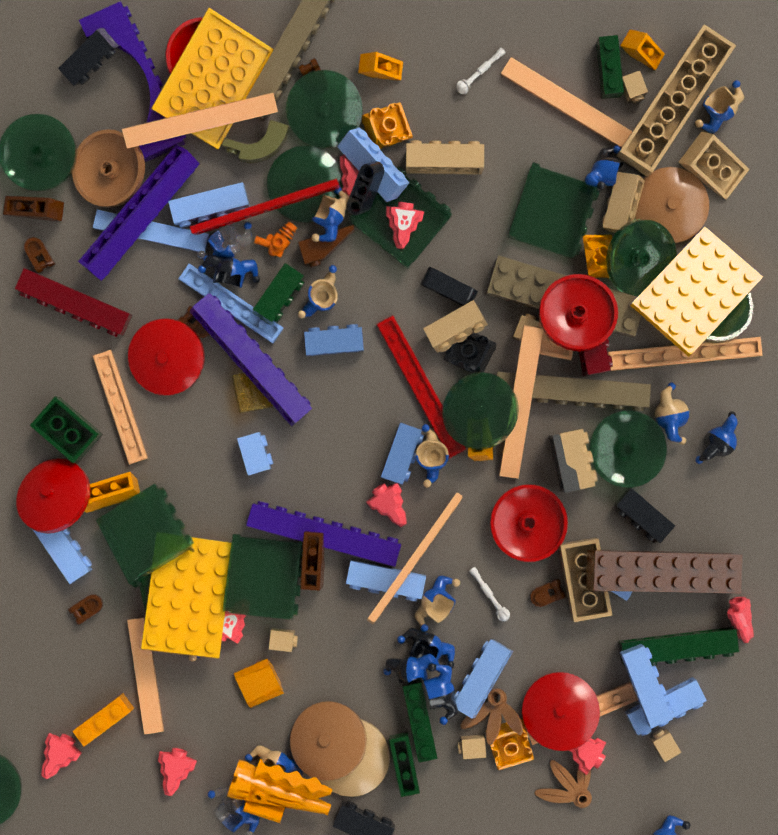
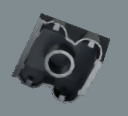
(472, 353)

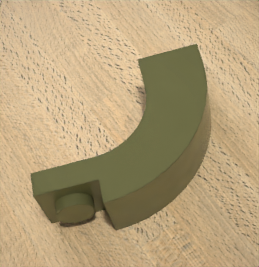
(263, 149)

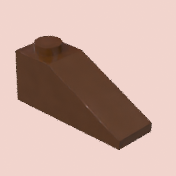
(34, 208)
(316, 252)
(313, 561)

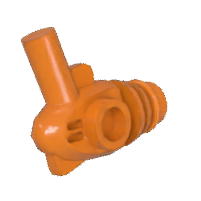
(279, 242)

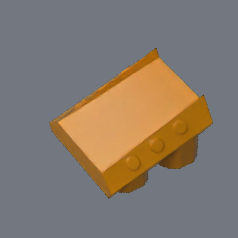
(387, 125)
(596, 253)
(259, 683)
(510, 748)

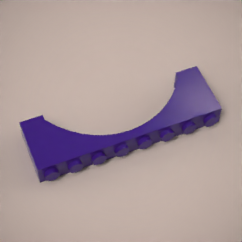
(118, 25)

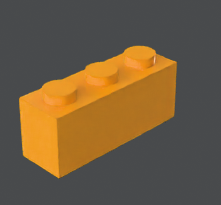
(112, 491)
(103, 719)

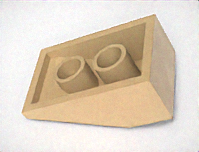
(714, 164)

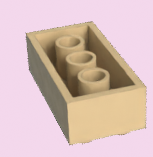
(444, 158)
(583, 602)

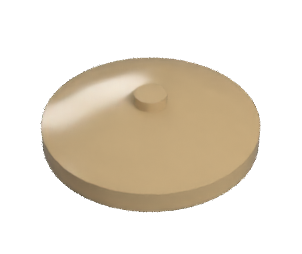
(369, 771)

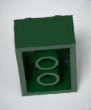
(66, 429)

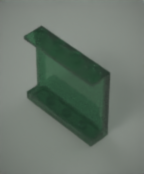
(553, 211)
(377, 228)
(144, 533)
(263, 578)

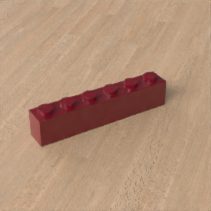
(74, 302)

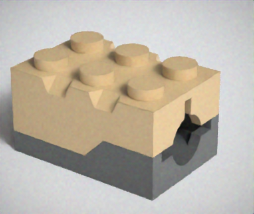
(572, 460)

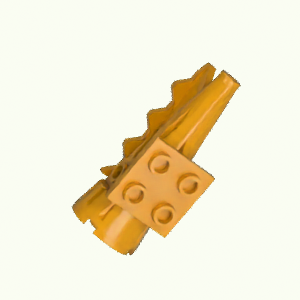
(272, 790)

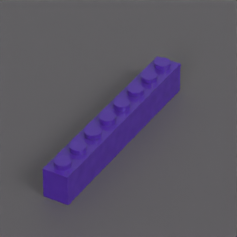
(139, 212)
(251, 359)
(336, 537)

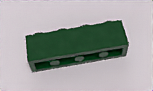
(419, 721)

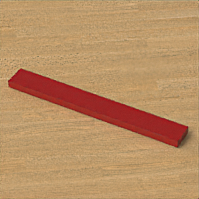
(265, 207)
(418, 382)

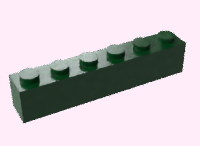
(687, 645)

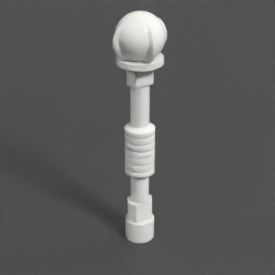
(464, 85)
(502, 613)

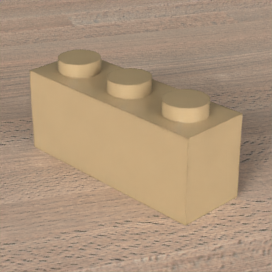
(623, 201)
(455, 327)

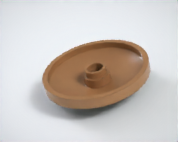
(107, 170)
(675, 201)
(328, 741)

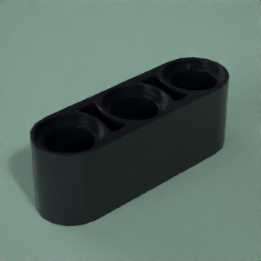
(371, 182)
(448, 287)

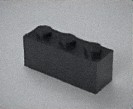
(89, 57)
(644, 516)
(361, 822)

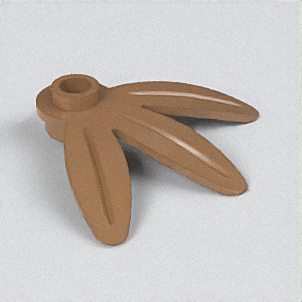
(496, 711)
(575, 790)

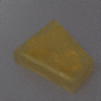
(248, 395)

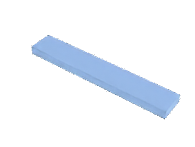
(160, 233)
(239, 308)

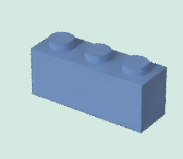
(333, 340)
(402, 454)

